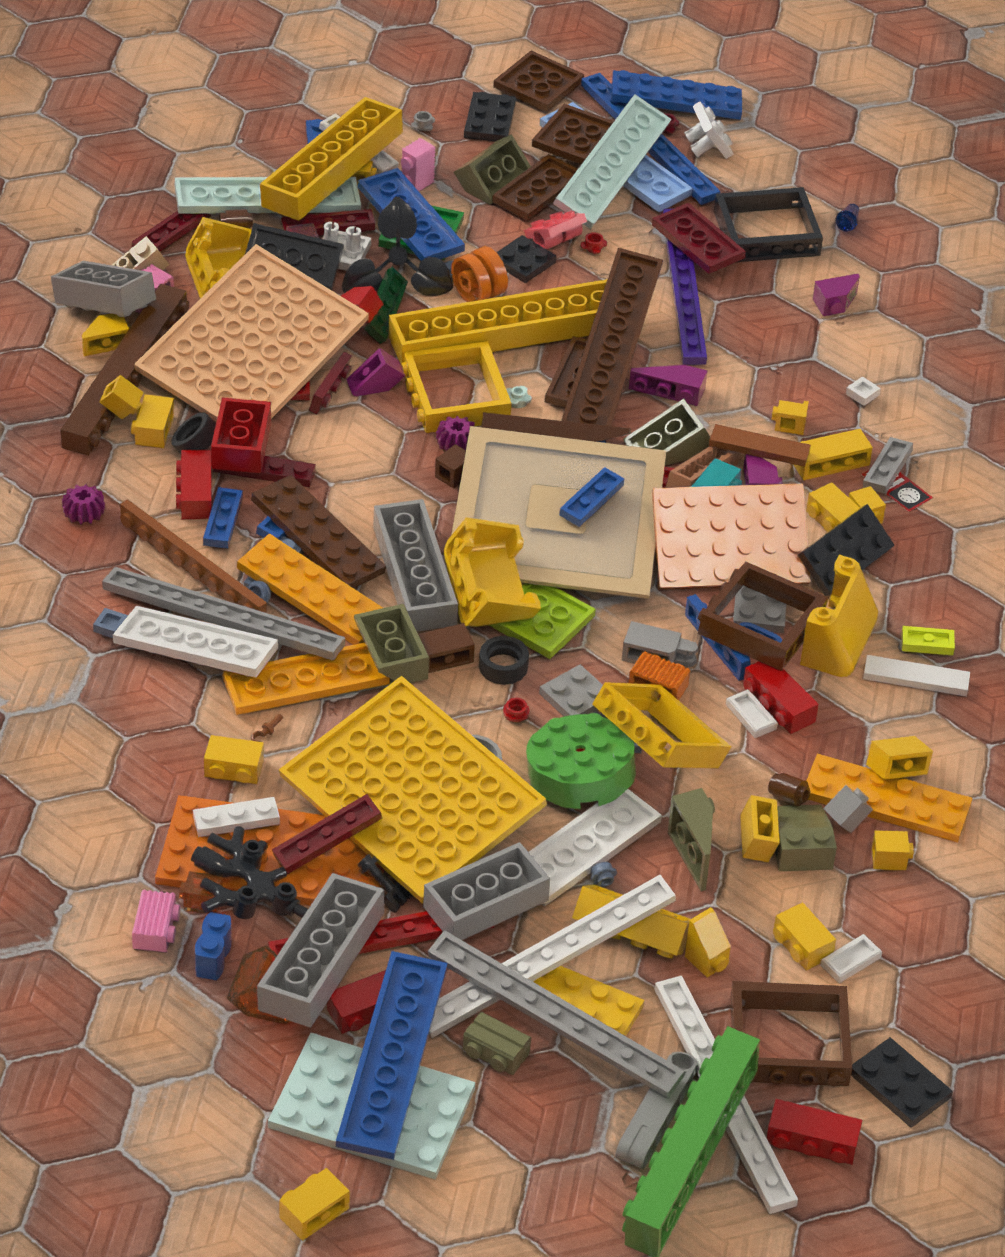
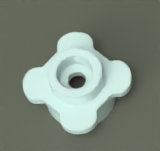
(519, 396)

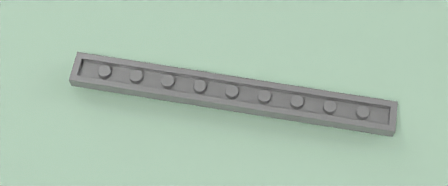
(223, 613)
(557, 1014)

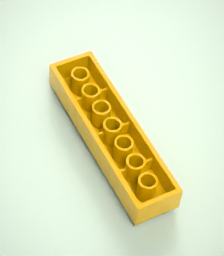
(331, 158)

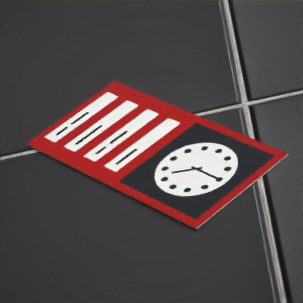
(906, 492)

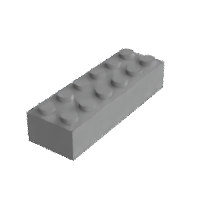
(415, 564)
(320, 950)

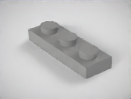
(888, 465)

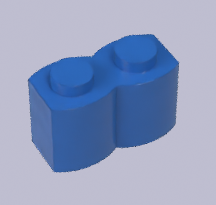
(213, 946)

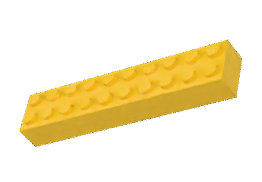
(501, 321)

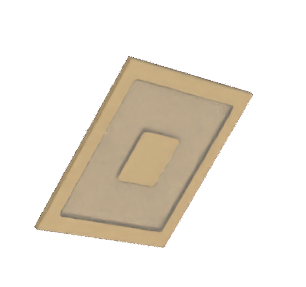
(528, 480)

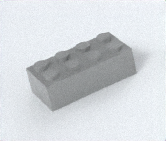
(103, 288)
(486, 892)

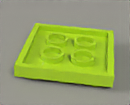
(553, 625)

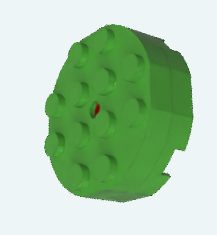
(580, 760)

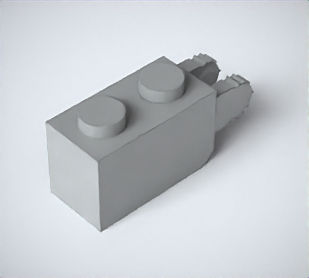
(660, 642)

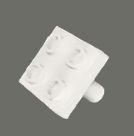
(712, 129)
(354, 244)

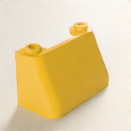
(214, 251)
(486, 573)
(839, 636)

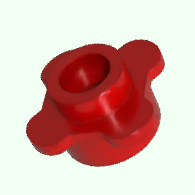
(593, 242)

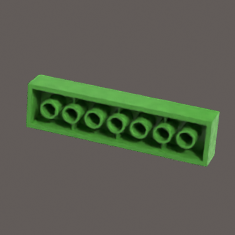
(690, 1142)

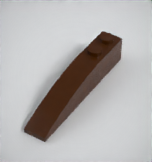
(554, 428)

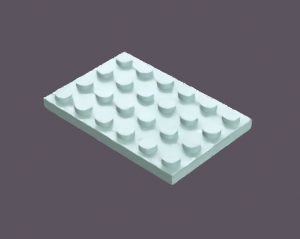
(320, 1088)

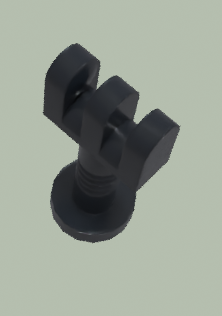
(396, 894)

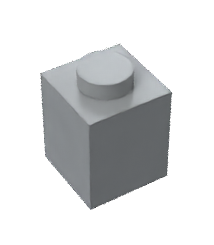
(849, 808)

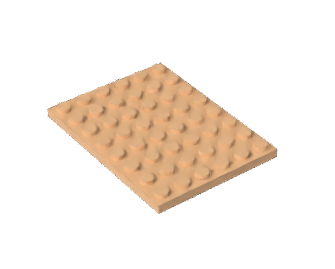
(252, 336)

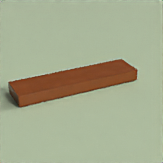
(759, 445)

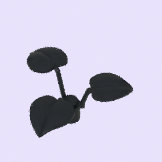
(399, 221)

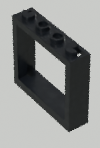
(770, 246)

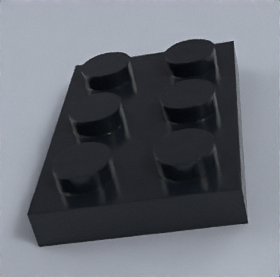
(489, 116)
(900, 1082)

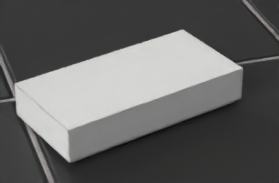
(751, 713)
(851, 958)

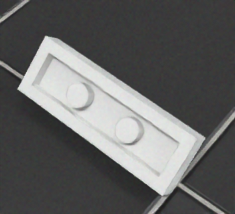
(245, 814)

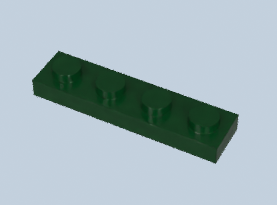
(391, 294)

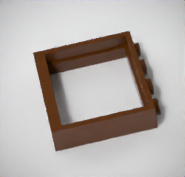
(748, 641)
(797, 998)

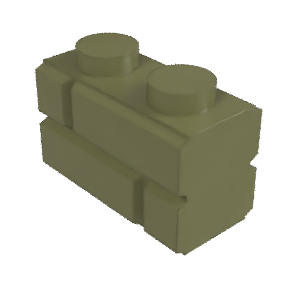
(496, 1043)

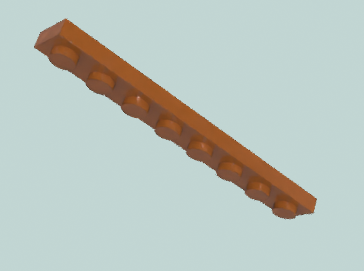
(188, 558)

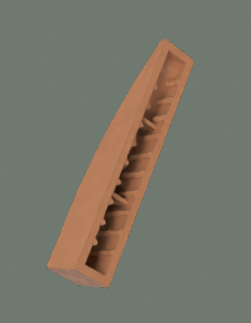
(690, 470)

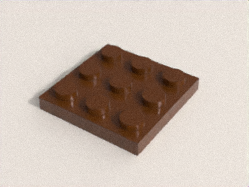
(538, 81)
(571, 133)

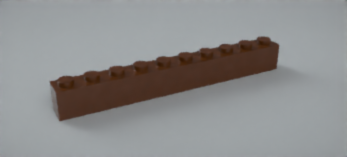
(91, 418)

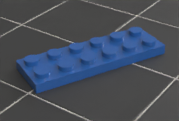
(676, 94)
(432, 234)

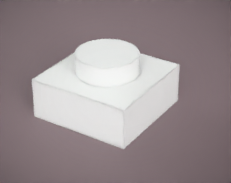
(863, 391)

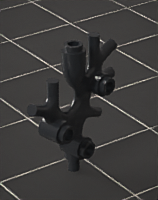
(246, 865)

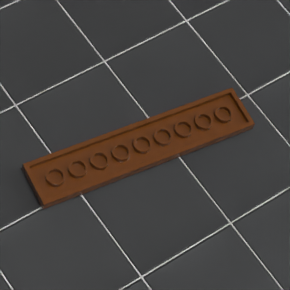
(613, 339)

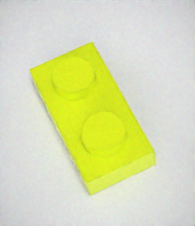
(928, 640)

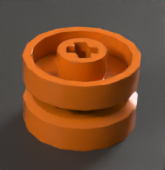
(479, 274)

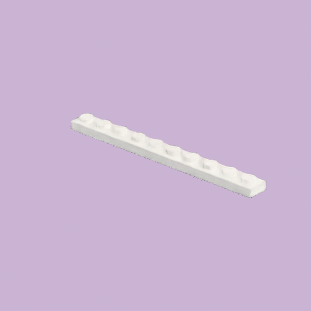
(558, 949)
(743, 1128)

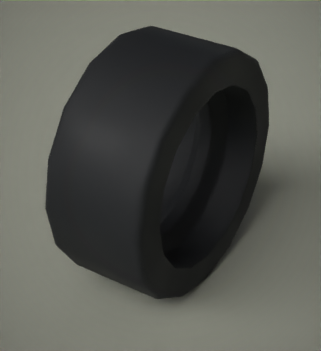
(194, 433)
(507, 646)

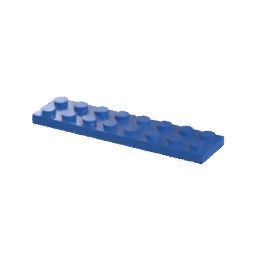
(391, 1055)

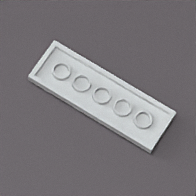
(195, 641)
(593, 839)

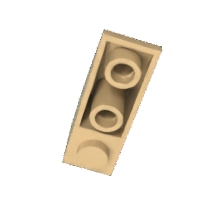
(142, 256)

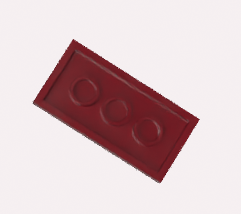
(698, 238)

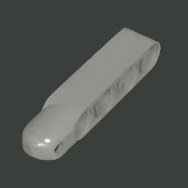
(654, 1116)

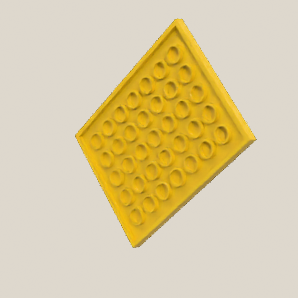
(433, 782)

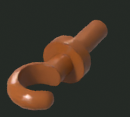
(267, 728)

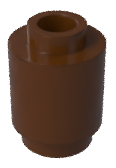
(237, 217)
(789, 789)

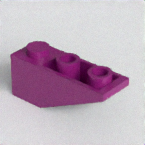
(670, 382)

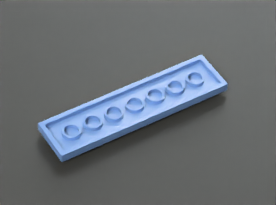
(650, 180)

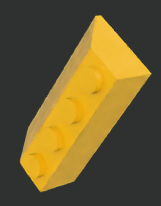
(659, 930)

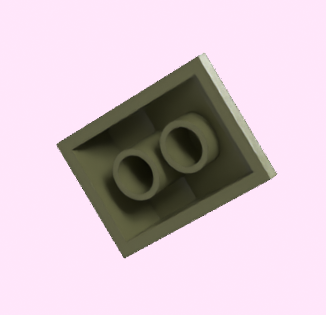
(675, 431)
(692, 831)
(805, 839)

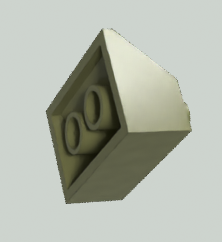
(492, 169)
(394, 643)

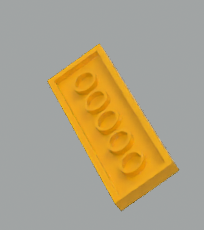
(307, 586)
(303, 679)
(892, 800)

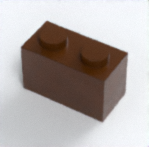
(448, 647)

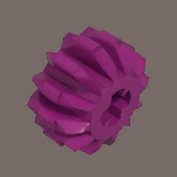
(453, 432)
(83, 504)

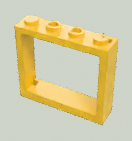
(448, 357)
(699, 744)

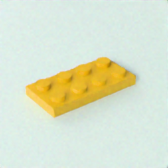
(593, 997)

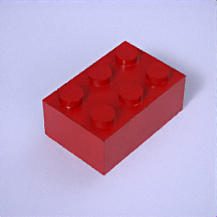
(241, 435)

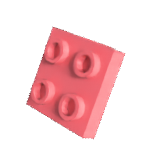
(557, 229)

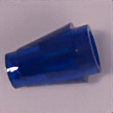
(848, 218)

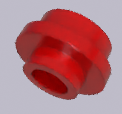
(516, 710)

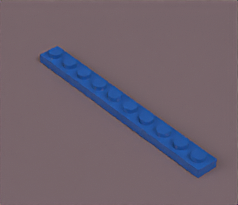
(663, 150)

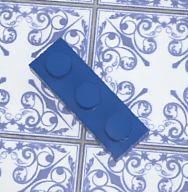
(591, 496)
(223, 518)

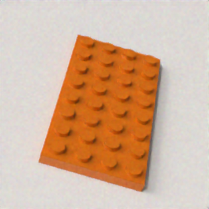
(307, 879)

